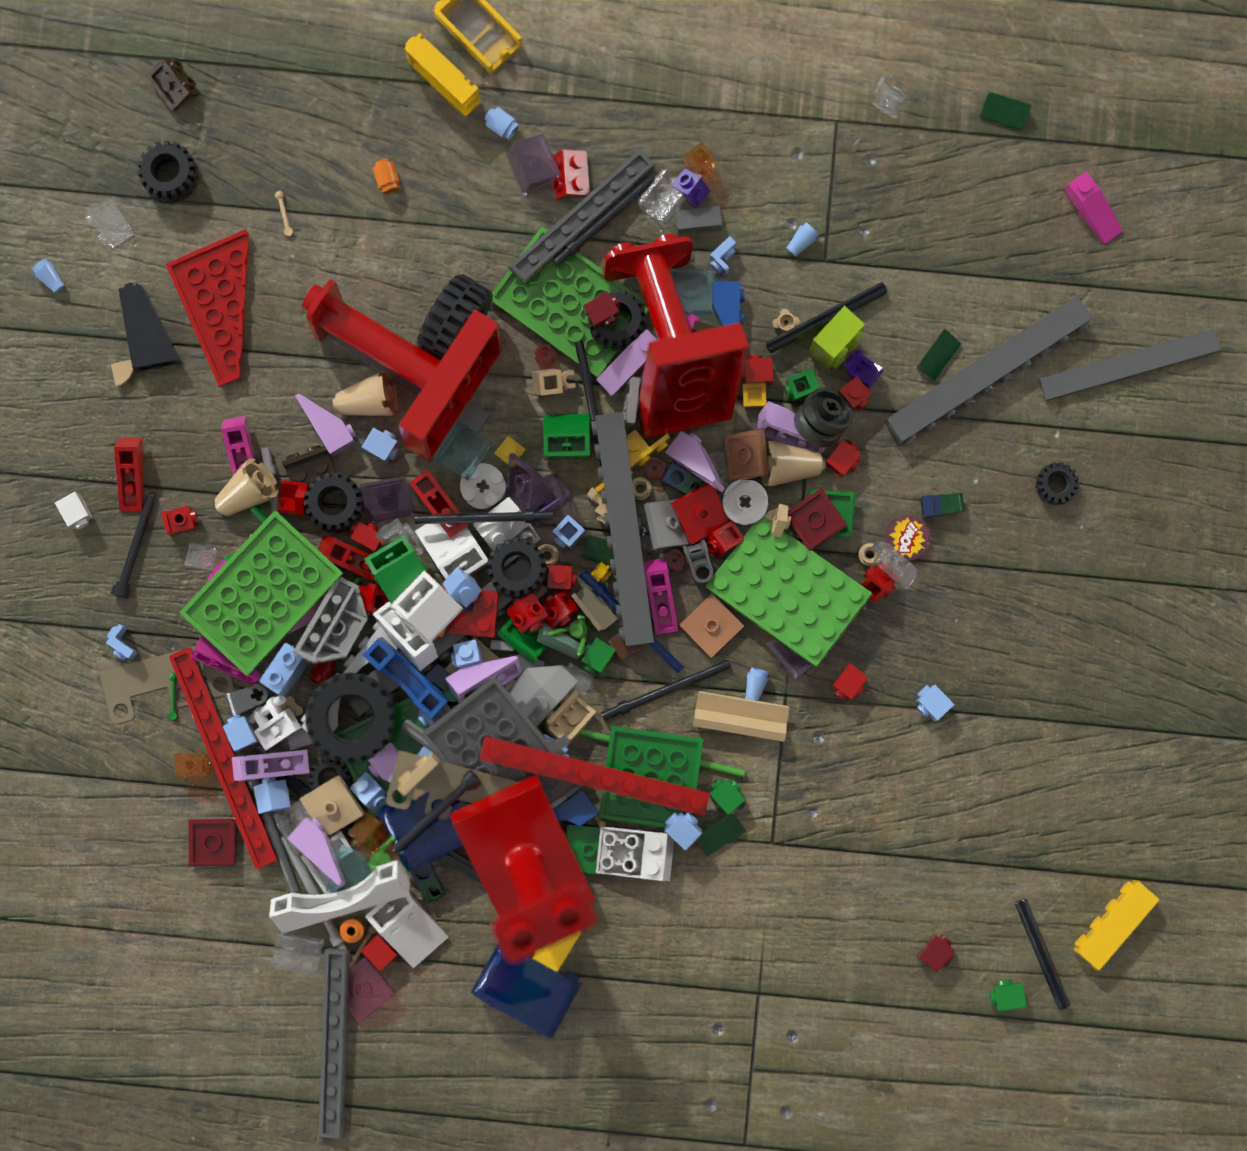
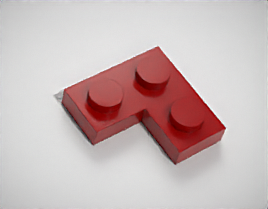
(480, 621)

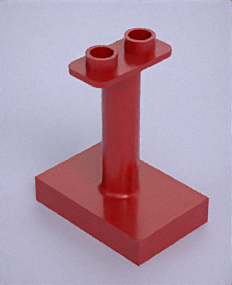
(686, 374)
(444, 383)
(526, 869)

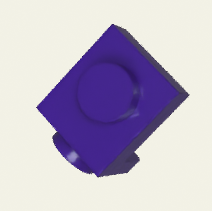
(692, 187)
(862, 367)

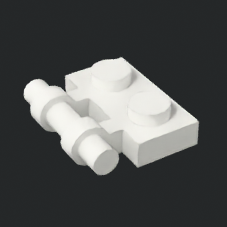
(279, 727)

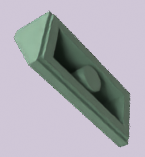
(562, 642)

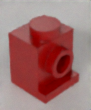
(189, 523)
(366, 536)

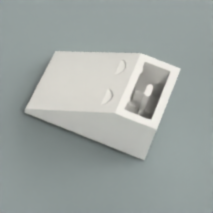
(452, 552)
(635, 853)
(407, 928)

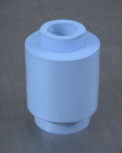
(501, 123)

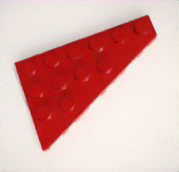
(214, 297)

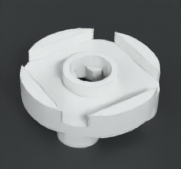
(745, 489)
(490, 497)

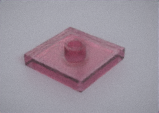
(367, 989)

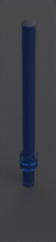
(599, 589)

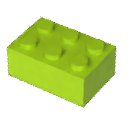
(836, 339)

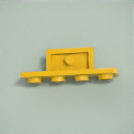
(640, 451)

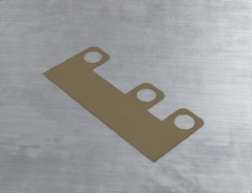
(146, 676)
(441, 782)

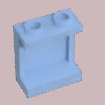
(284, 671)

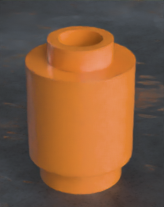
(386, 176)
(359, 927)

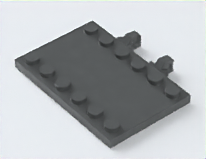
(495, 714)

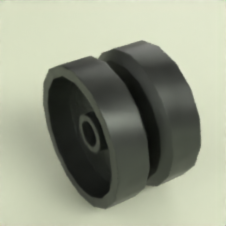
(823, 417)

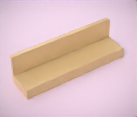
(741, 716)

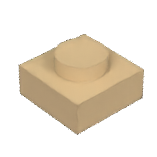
(780, 520)

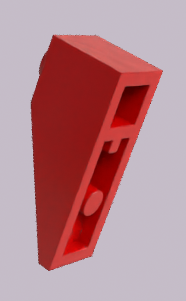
(129, 473)
(436, 500)
(346, 557)

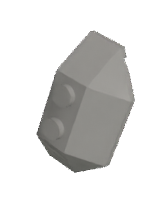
(334, 625)
(545, 683)

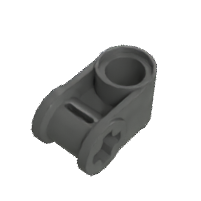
(698, 558)
(244, 700)

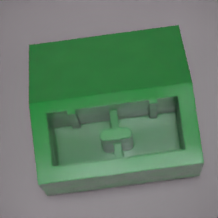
(566, 437)
(395, 567)

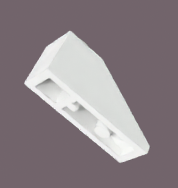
(406, 637)

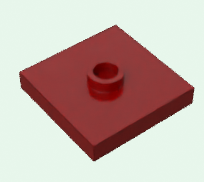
(700, 513)

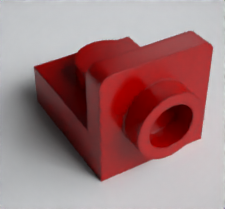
(723, 539)

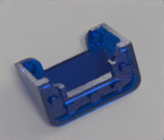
(432, 842)
(527, 991)

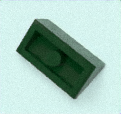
(1005, 110)
(939, 354)
(597, 550)
(720, 834)

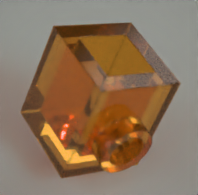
(700, 160)
(192, 765)
(367, 834)

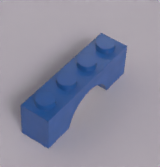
(407, 676)
(577, 808)

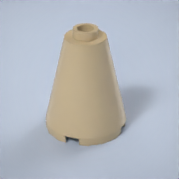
(368, 397)
(791, 463)
(247, 488)

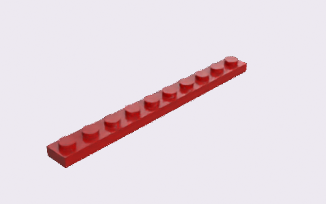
(221, 756)
(594, 776)

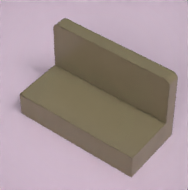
(594, 608)

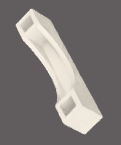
(353, 664)
(301, 910)

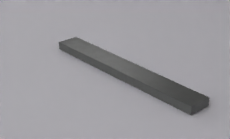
(581, 216)
(1129, 364)
(471, 416)
(334, 1043)

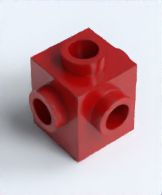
(878, 583)
(372, 598)
(559, 609)
(527, 613)

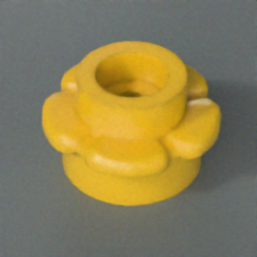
(601, 572)

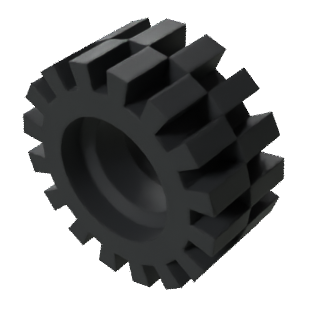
(1043, 483)
(327, 764)

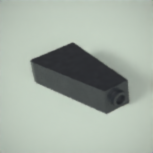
(146, 335)

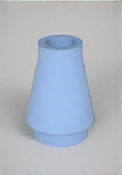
(802, 239)
(48, 275)
(756, 683)

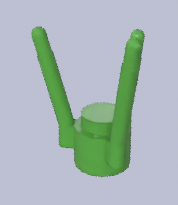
(578, 629)
(381, 856)

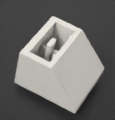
(496, 532)
(427, 606)

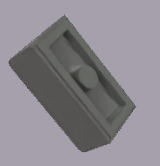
(698, 219)

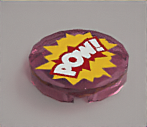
(908, 536)

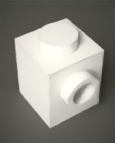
(74, 511)

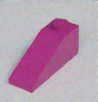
(1093, 207)
(237, 441)
(660, 596)
(208, 654)

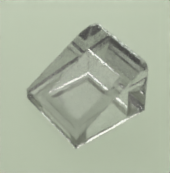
(200, 557)

